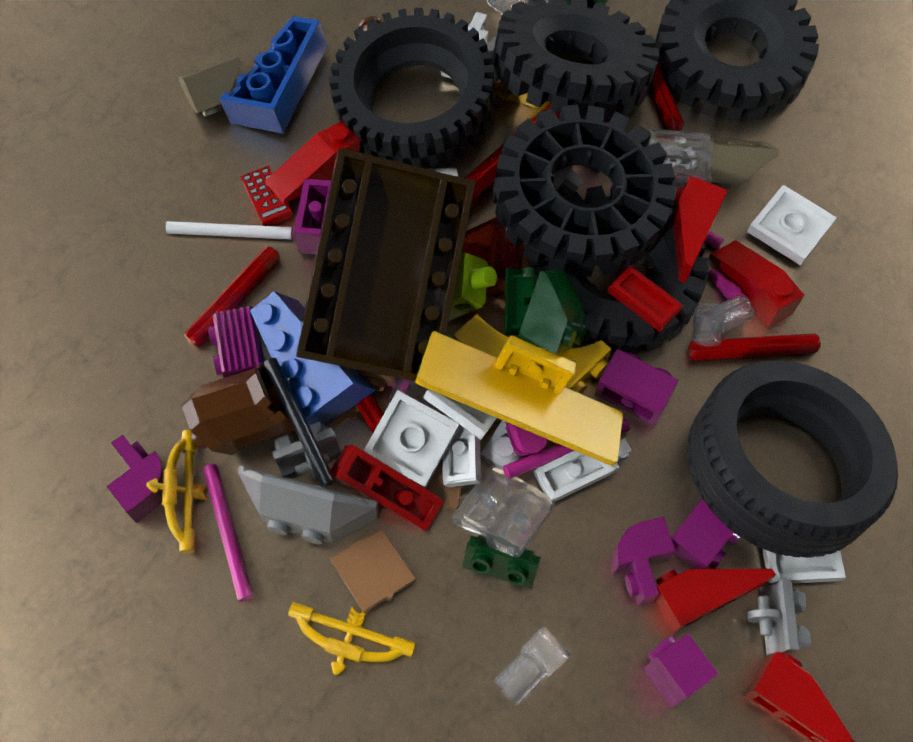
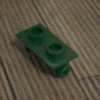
(518, 293)
(500, 565)

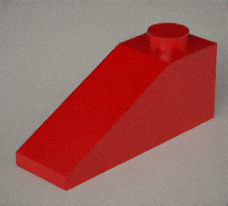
(312, 161)
(692, 220)
(765, 284)
(387, 486)
(700, 592)
(796, 699)

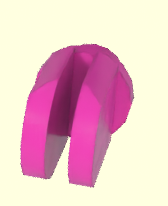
(523, 441)

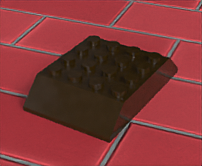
(384, 264)

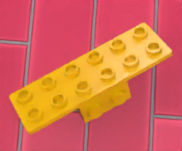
(524, 390)

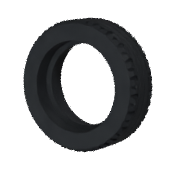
(828, 412)

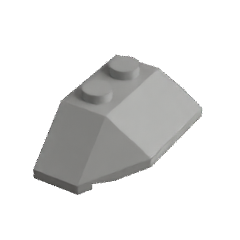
(306, 508)

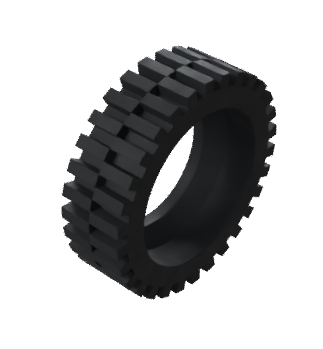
(404, 44)

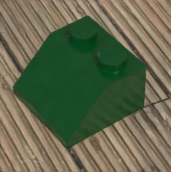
(554, 314)

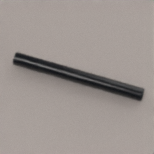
(299, 422)

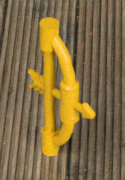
(170, 488)
(345, 649)

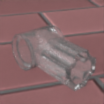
(715, 319)
(539, 659)

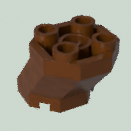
(236, 412)

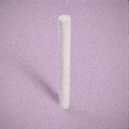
(229, 230)

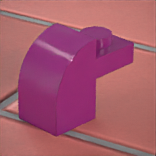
(131, 486)
(639, 548)

